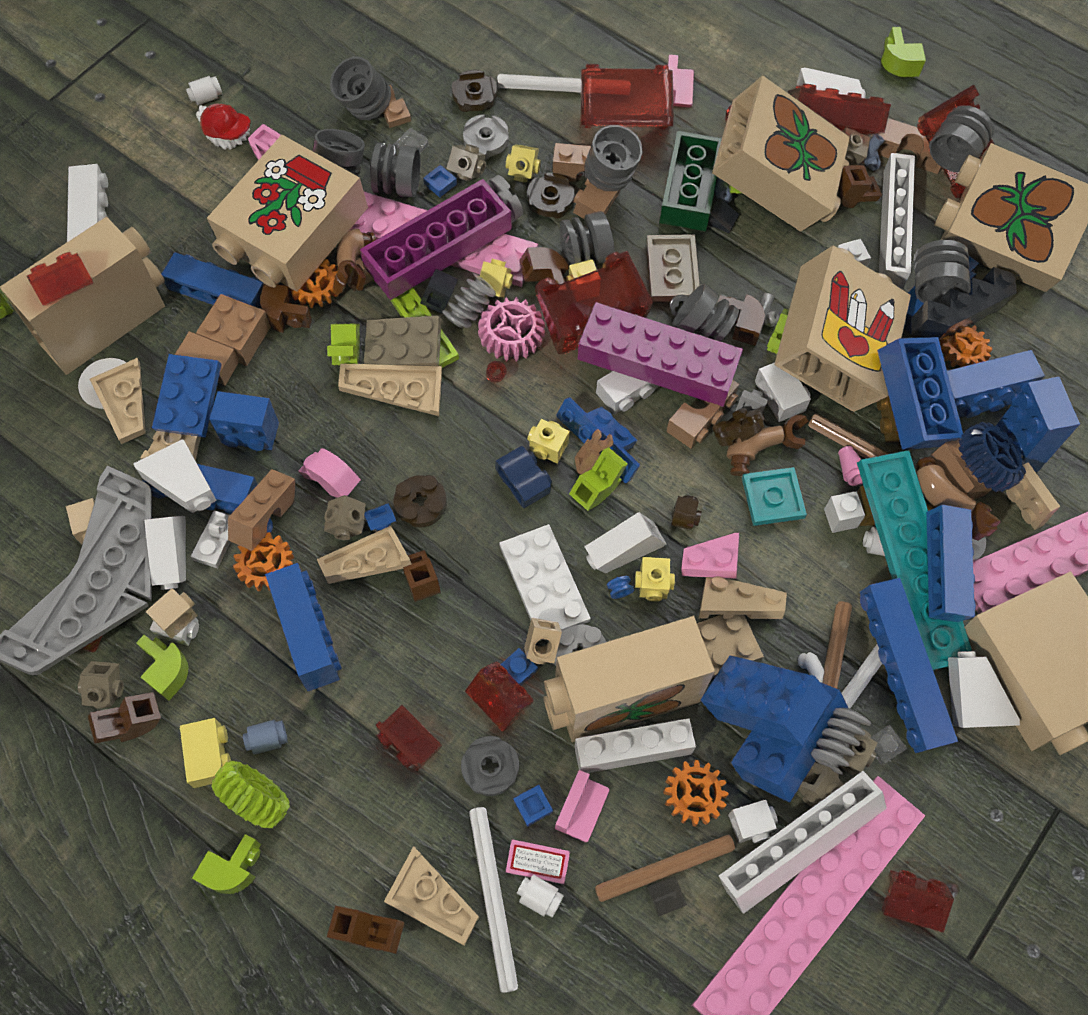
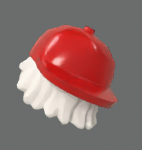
(223, 125)

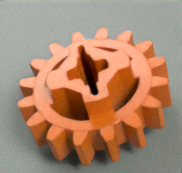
(322, 291)
(966, 347)
(268, 549)
(703, 801)

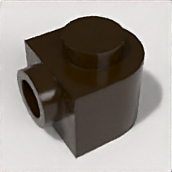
(686, 513)

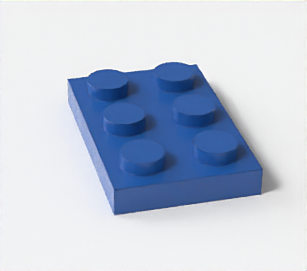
(187, 395)

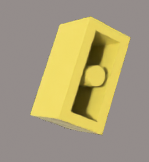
(203, 751)

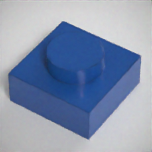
(440, 181)
(379, 517)
(519, 666)
(533, 805)

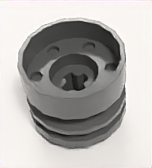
(360, 88)
(961, 134)
(340, 148)
(613, 158)
(391, 169)
(591, 240)
(939, 268)
(704, 315)

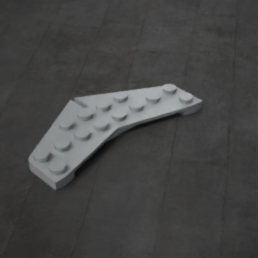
(96, 590)

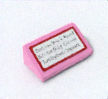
(537, 860)

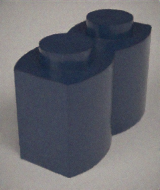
(523, 476)

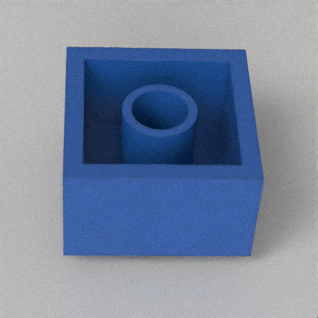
(244, 421)

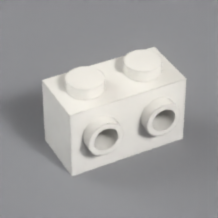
(783, 391)

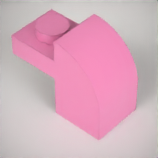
(330, 472)

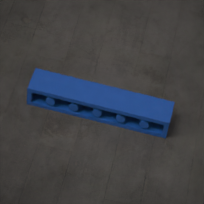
(907, 666)

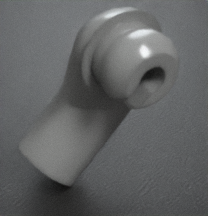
(770, 317)

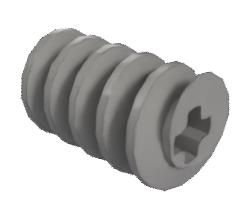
(470, 302)
(839, 738)

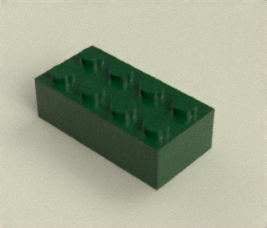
(690, 181)

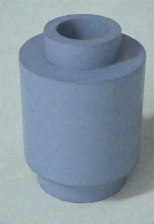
(265, 736)

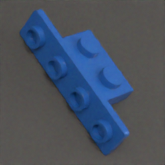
(585, 424)

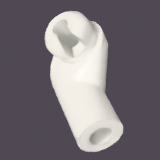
(812, 664)

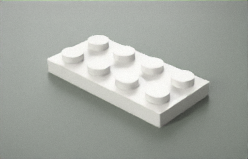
(544, 578)

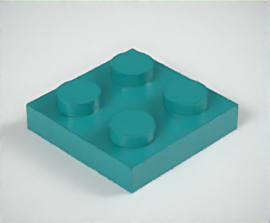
(773, 496)

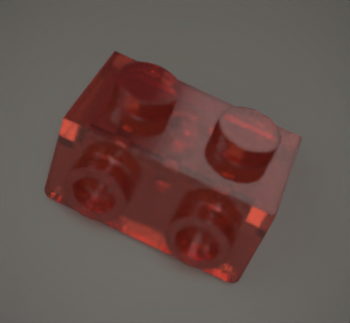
(59, 278)
(498, 695)
(408, 737)
(918, 900)

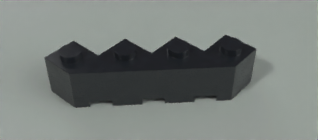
(960, 309)

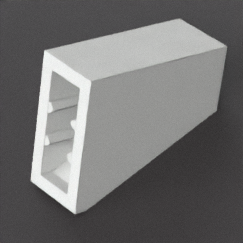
(828, 80)
(177, 476)
(624, 543)
(166, 550)
(977, 694)

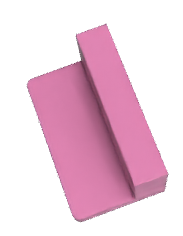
(681, 83)
(582, 807)

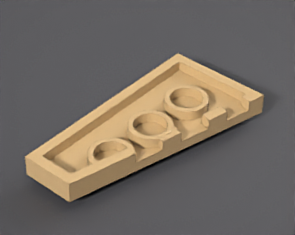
(395, 384)

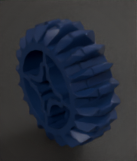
(992, 457)

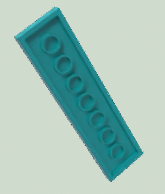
(902, 529)

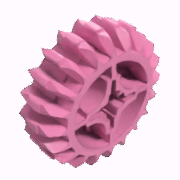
(508, 340)

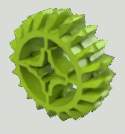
(250, 794)

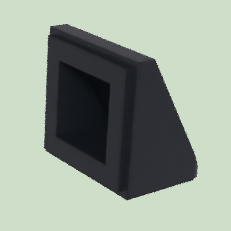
(722, 216)

